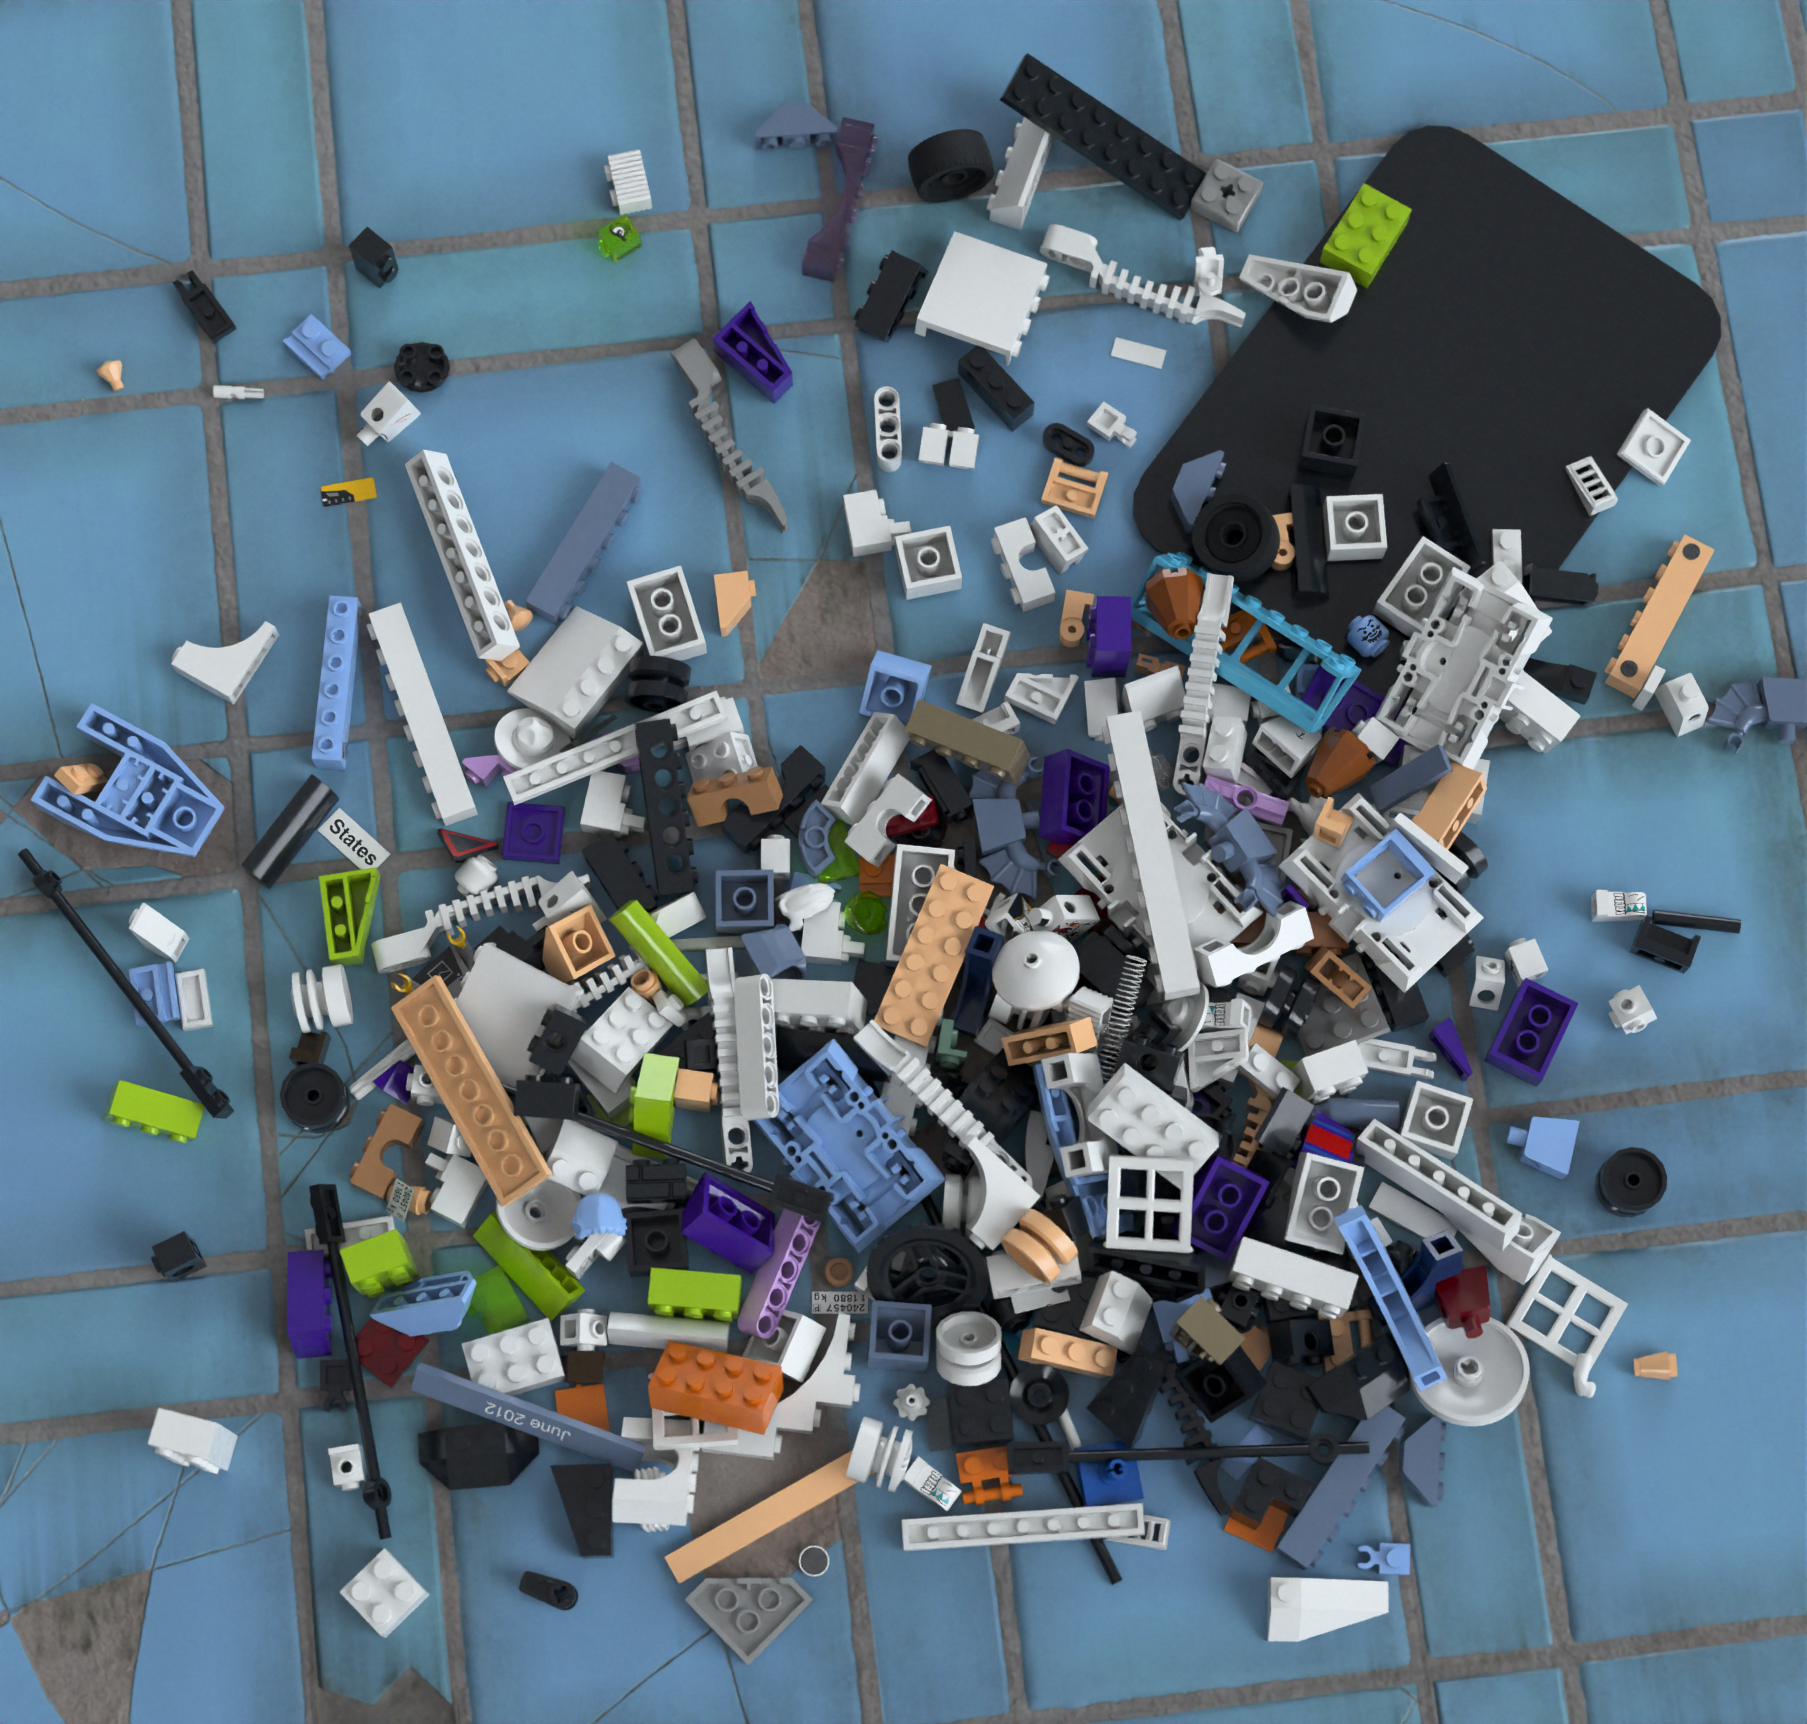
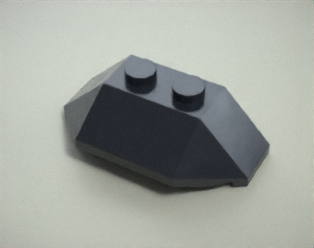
(1161, 1274)
(1363, 1381)
(477, 1455)

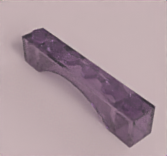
(825, 248)

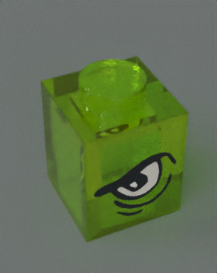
(618, 239)

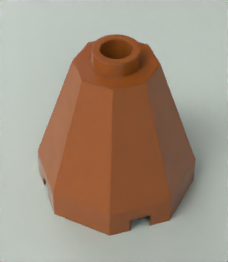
(1175, 600)
(1338, 764)

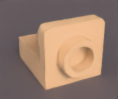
(508, 668)

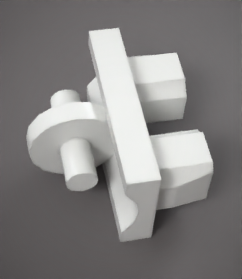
(1208, 272)

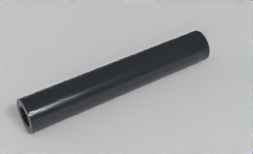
(1696, 921)

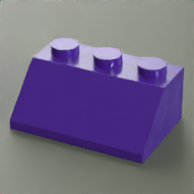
(1072, 796)
(729, 1224)

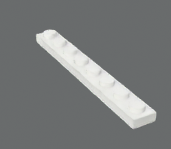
(609, 750)
(1023, 1527)

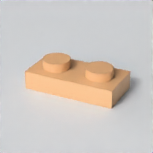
(82, 778)

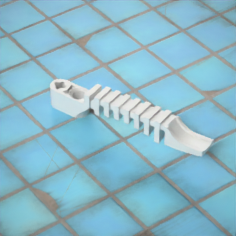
(1079, 251)
(1199, 687)
(671, 918)
(413, 946)
(721, 992)
(908, 1071)

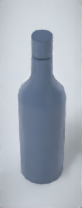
(1361, 1112)

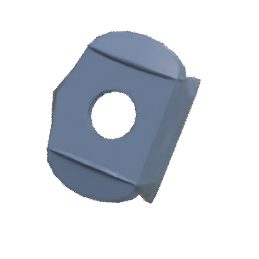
(772, 953)

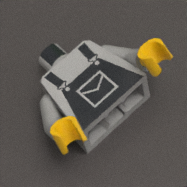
(450, 965)

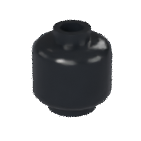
(1004, 1314)

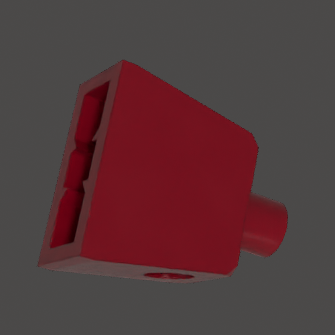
(1464, 1300)

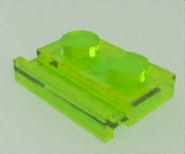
(845, 862)

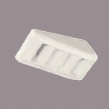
(1592, 506)
(1148, 1543)

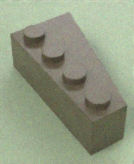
(968, 742)

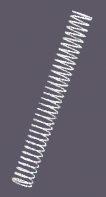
(1127, 1009)

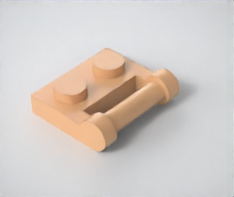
(1073, 495)
(1342, 1336)

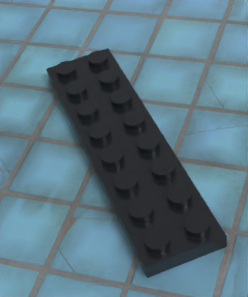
(1103, 136)

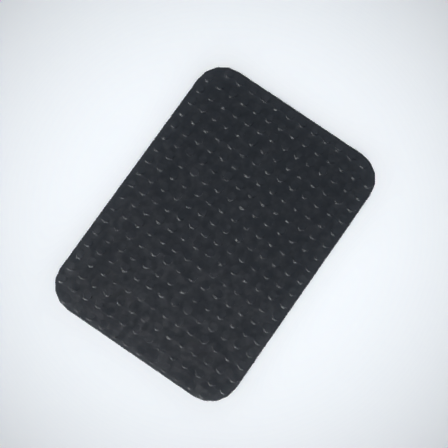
(1486, 342)

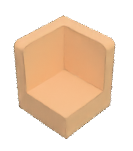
(1332, 825)

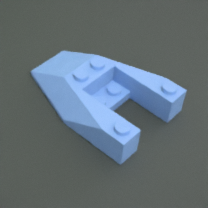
(148, 799)

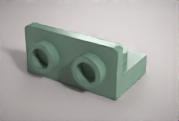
(946, 1042)

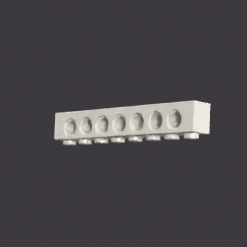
(462, 555)

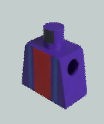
(1328, 1140)

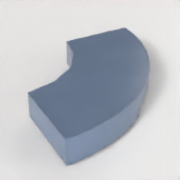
(813, 839)

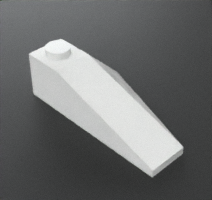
(1523, 1253)

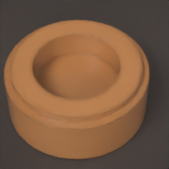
(839, 1272)

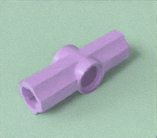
(1263, 806)

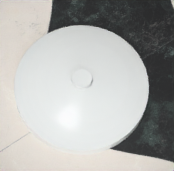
(1483, 1374)

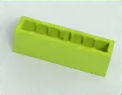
(659, 952)
(534, 1271)

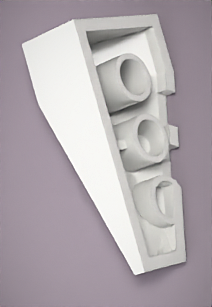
(1303, 288)
(1316, 1606)

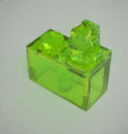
(498, 1301)

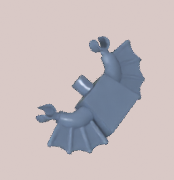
(1772, 701)
(1002, 833)
(1237, 844)

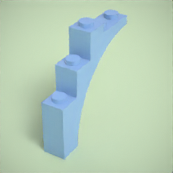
(1391, 1297)

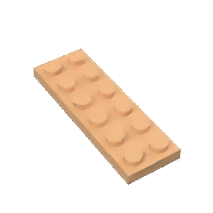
(933, 955)

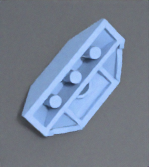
(427, 1304)

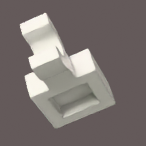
(1110, 422)
(672, 1009)

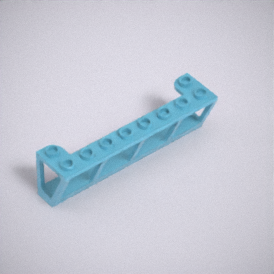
(1241, 675)

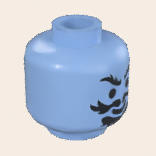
(1368, 636)

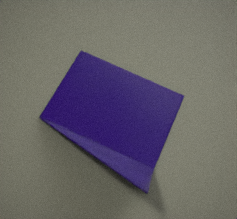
(394, 1081)

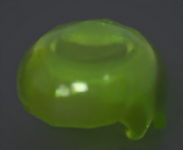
(865, 913)

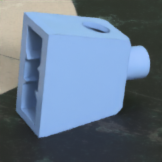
(1546, 1144)

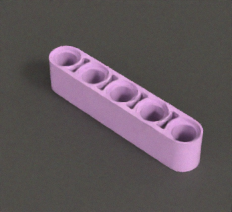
(777, 1275)

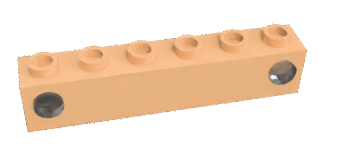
(1659, 615)

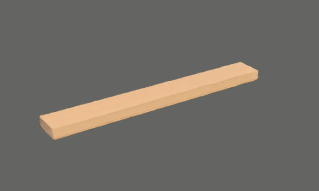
(761, 1519)

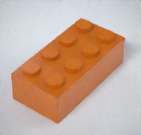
(716, 1387)

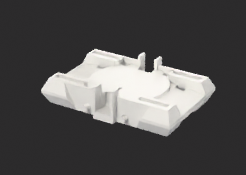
(1475, 670)
(1193, 873)
(1411, 924)

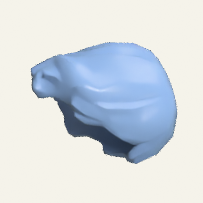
(598, 1214)

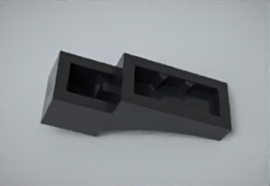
(1562, 680)

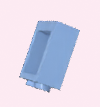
(1410, 860)

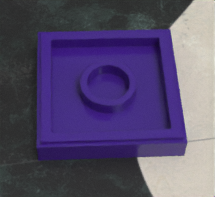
(533, 833)

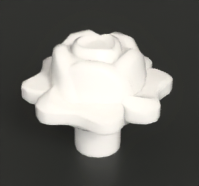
(911, 1402)

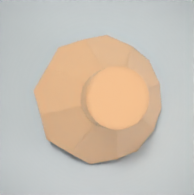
(112, 373)
(519, 616)

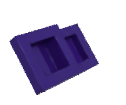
(1291, 893)

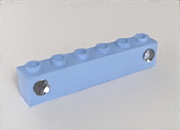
(337, 683)

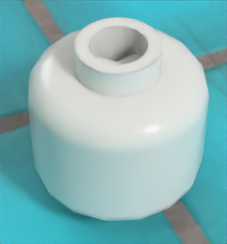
(476, 875)

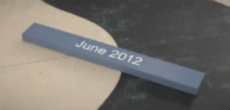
(528, 1417)

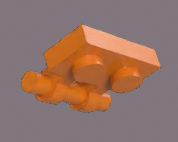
(983, 1466)

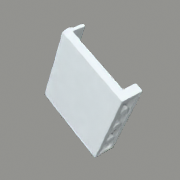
(983, 295)
(505, 1007)

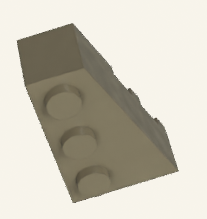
(1206, 1332)

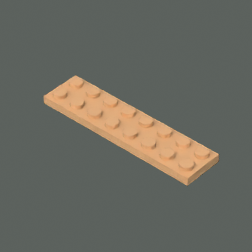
(471, 1091)

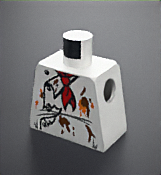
(1065, 916)

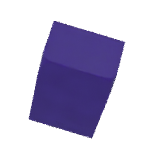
(1449, 1045)

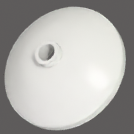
(1040, 983)
(555, 1209)

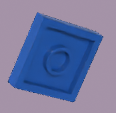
(1108, 1481)

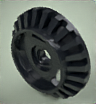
(962, 1280)

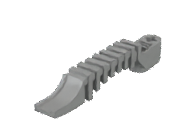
(701, 377)

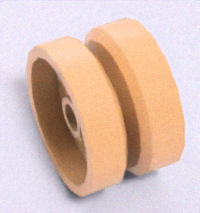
(1039, 1246)

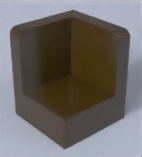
(311, 1048)
(585, 1366)

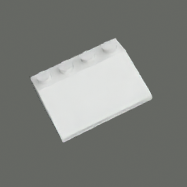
(577, 671)

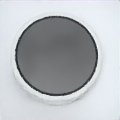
(814, 1561)

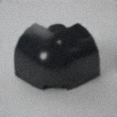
(1269, 1223)

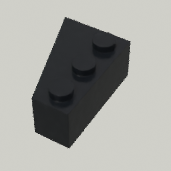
(889, 295)
(1131, 1392)
(588, 1505)

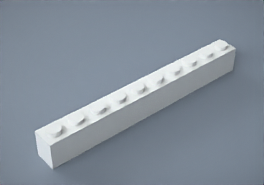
(1152, 856)

